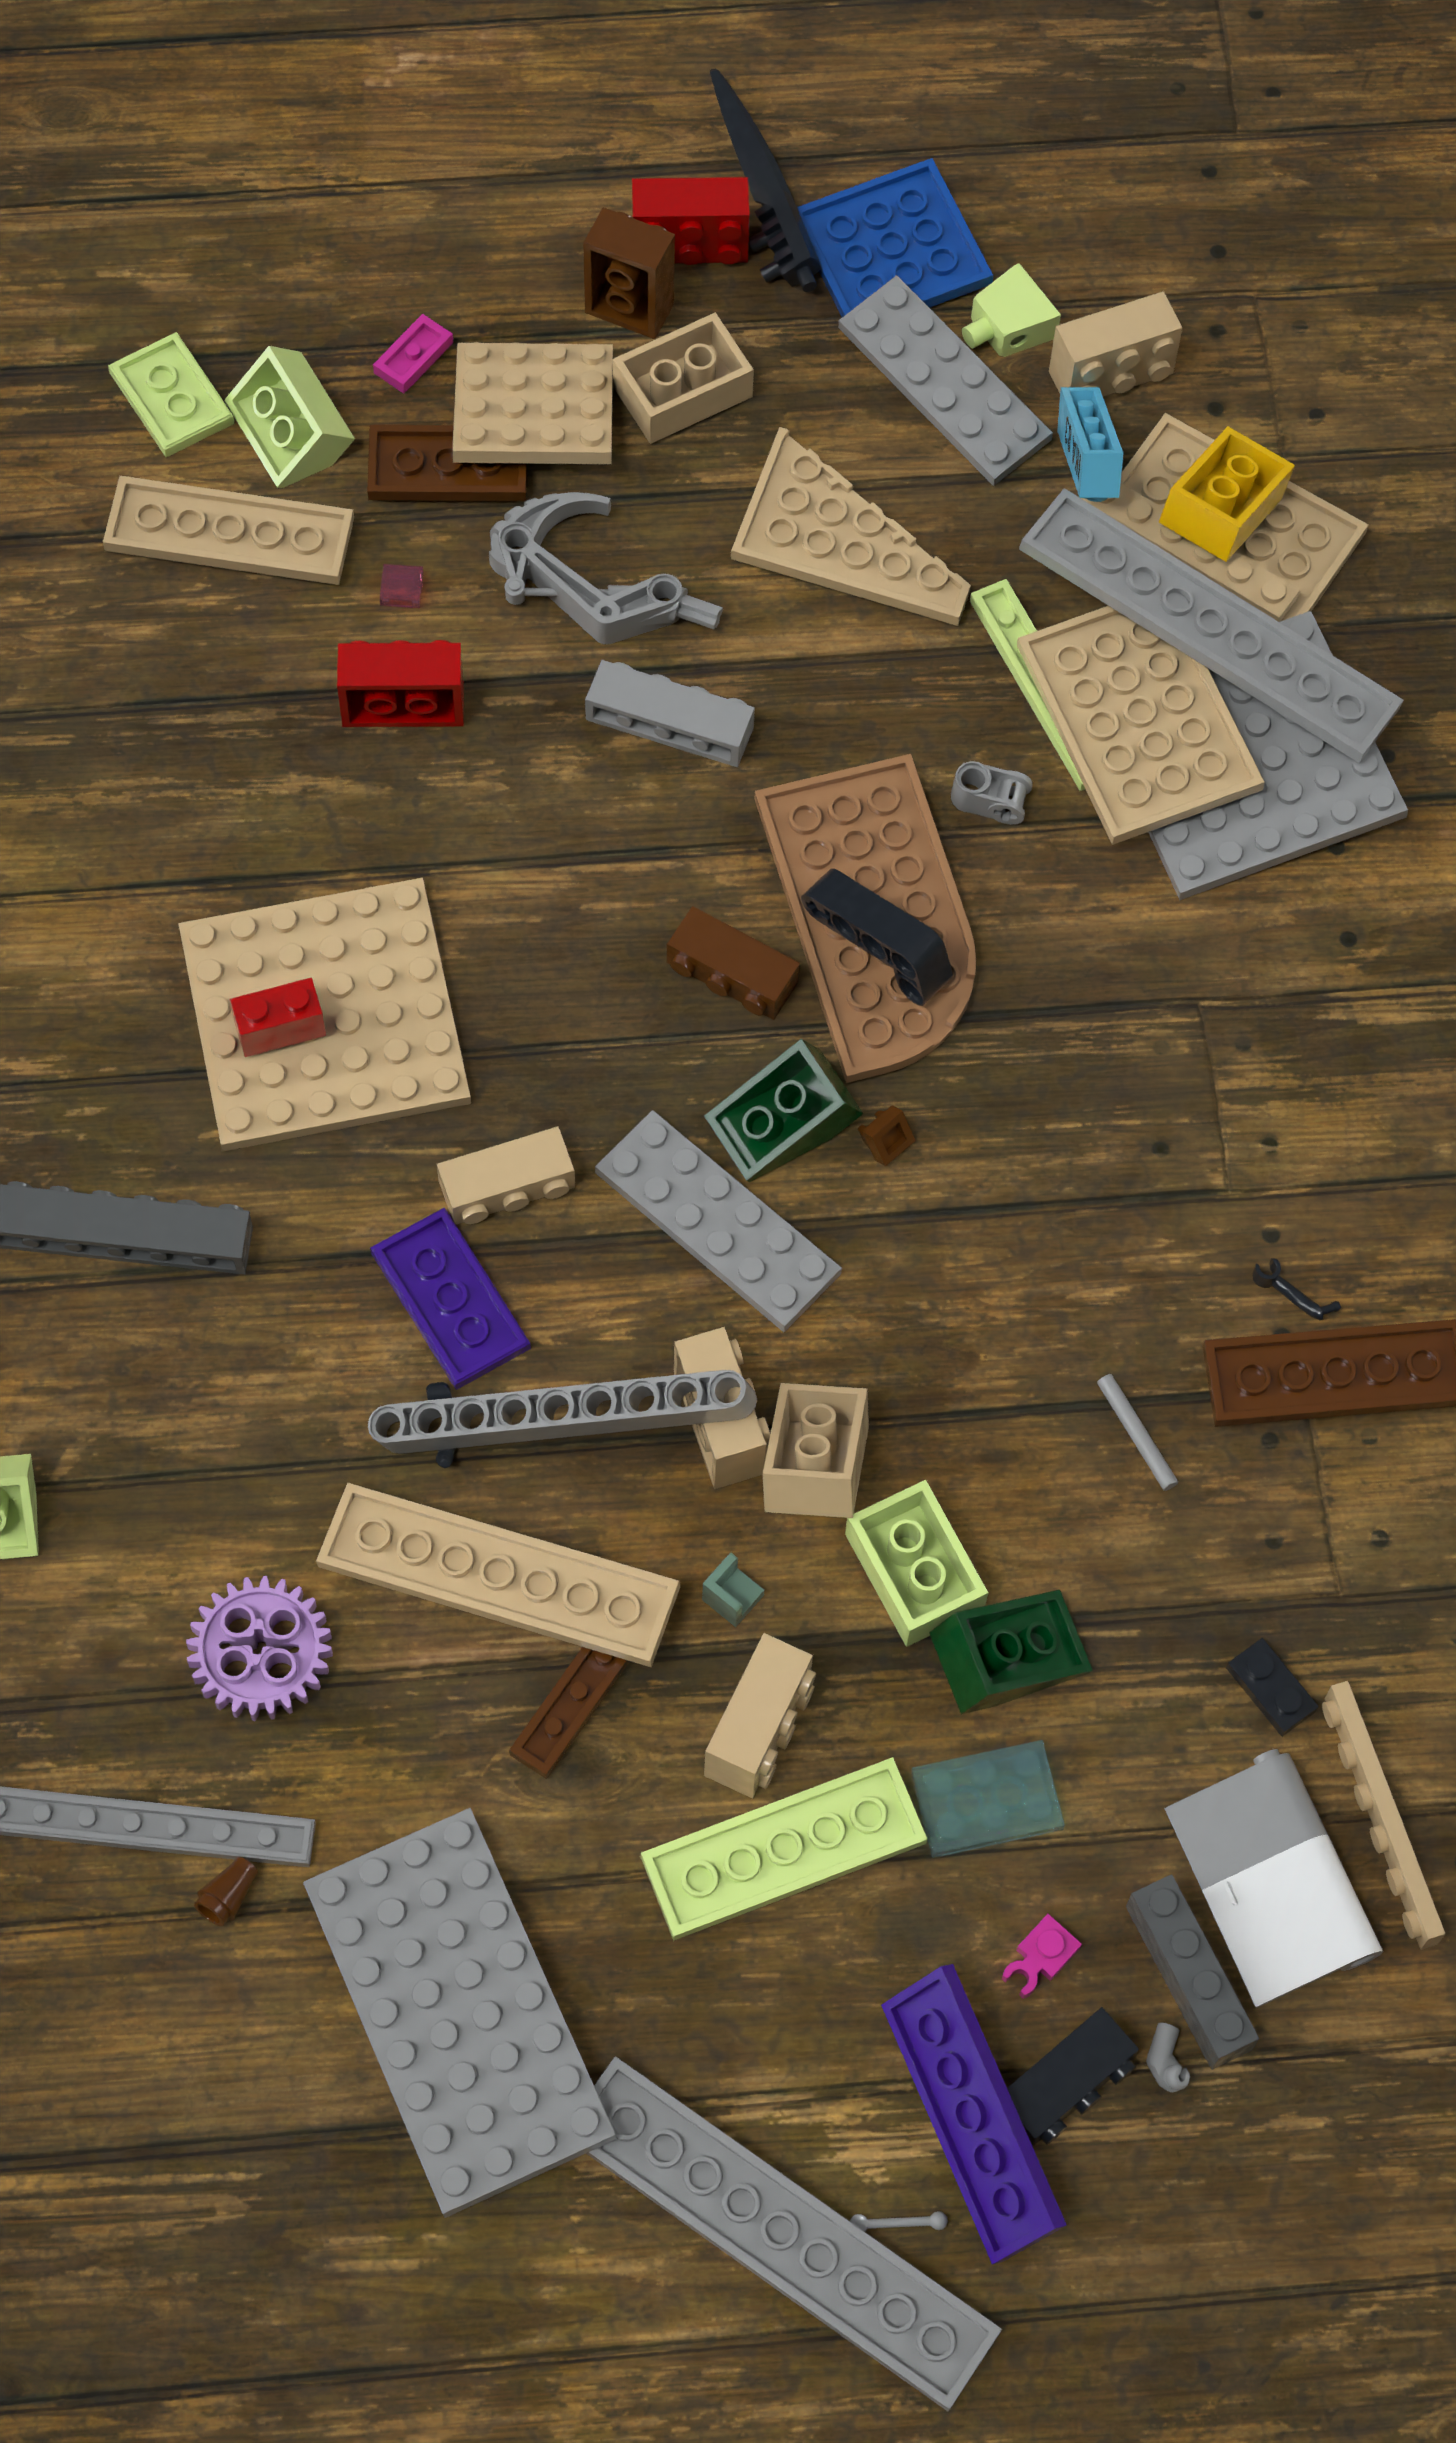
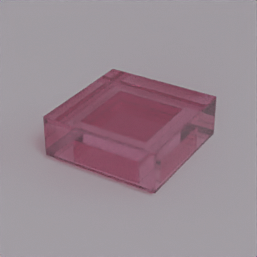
(401, 586)

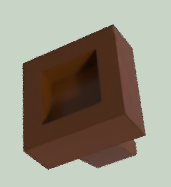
(887, 1135)

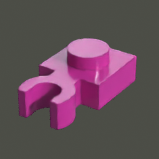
(1045, 1951)

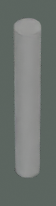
(1137, 1432)

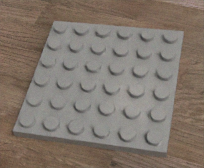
(1307, 799)

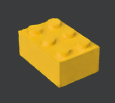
(1226, 493)

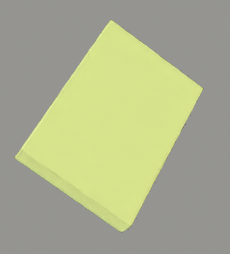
(171, 394)

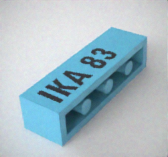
(1090, 443)

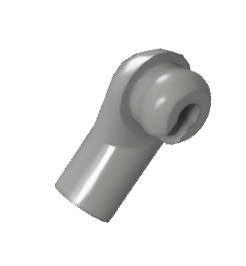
(1163, 2063)

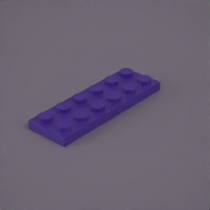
(973, 2114)

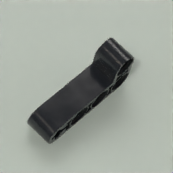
(882, 931)

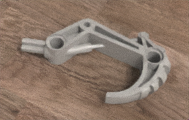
(603, 613)

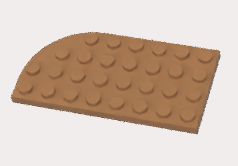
(882, 835)

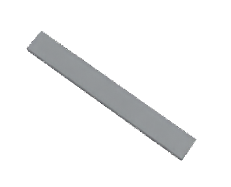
(156, 1827)

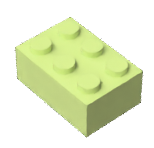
(915, 1561)

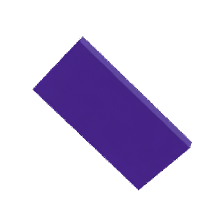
(450, 1298)

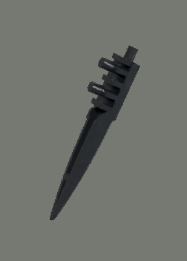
(779, 215)

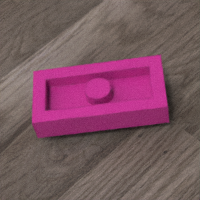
(413, 353)

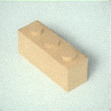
(506, 1176)

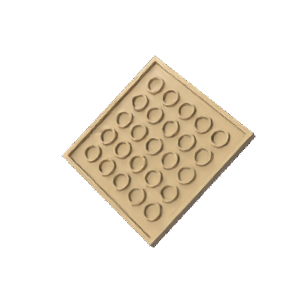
(382, 1004)

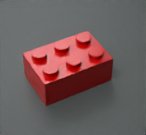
(703, 213)
(400, 684)

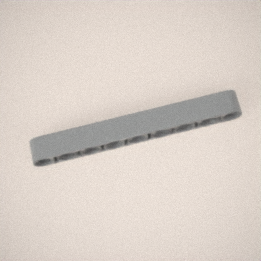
(579, 1420)

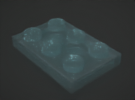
(987, 1798)

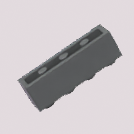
(1192, 1972)

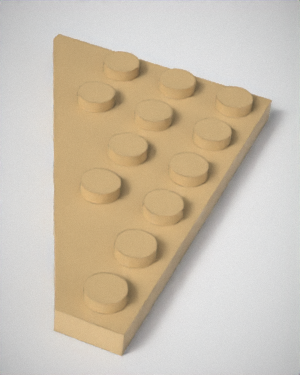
(823, 532)

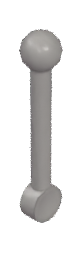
(937, 2220)

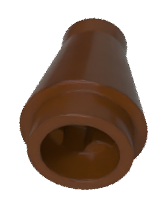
(225, 1893)

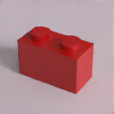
(278, 1017)

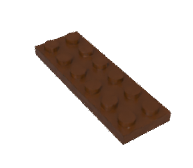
(1332, 1372)

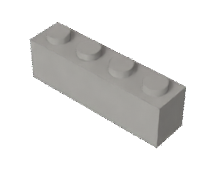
(669, 713)

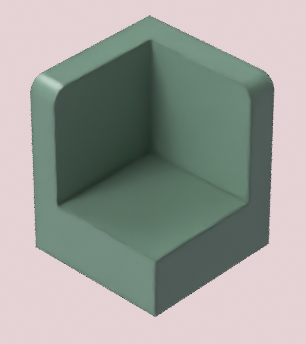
(731, 1591)

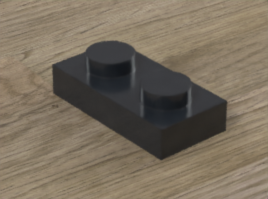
(1272, 1687)

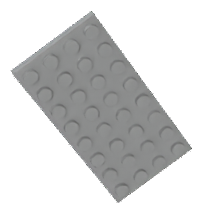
(459, 2012)

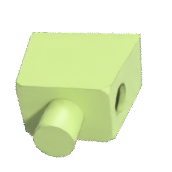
(1011, 314)

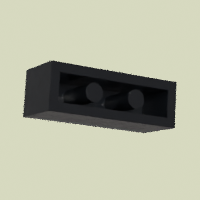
(1071, 2076)

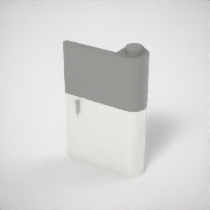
(1273, 1879)

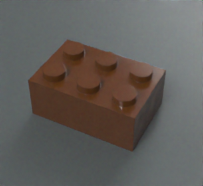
(629, 272)

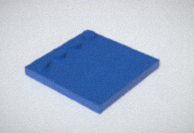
(893, 228)

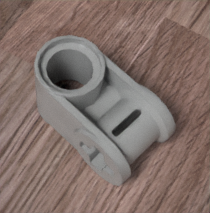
(992, 793)

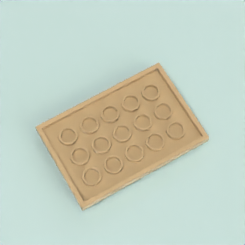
(1298, 540)
(1138, 722)

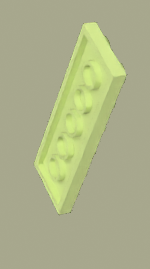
(783, 1848)

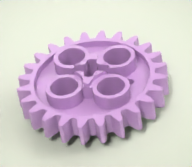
(254, 1686)

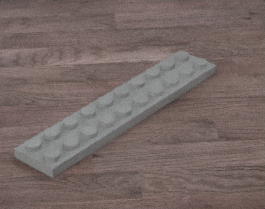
(1211, 625)
(790, 2238)

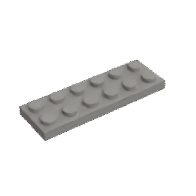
(945, 380)
(718, 1221)

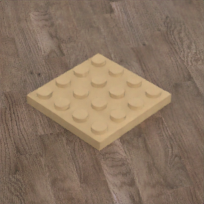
(533, 403)

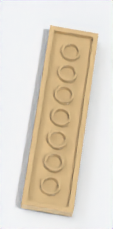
(499, 1574)

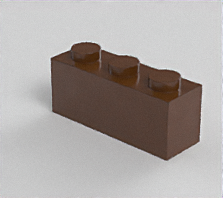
(732, 963)

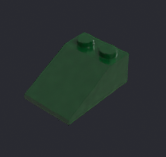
(783, 1111)
(1009, 1650)

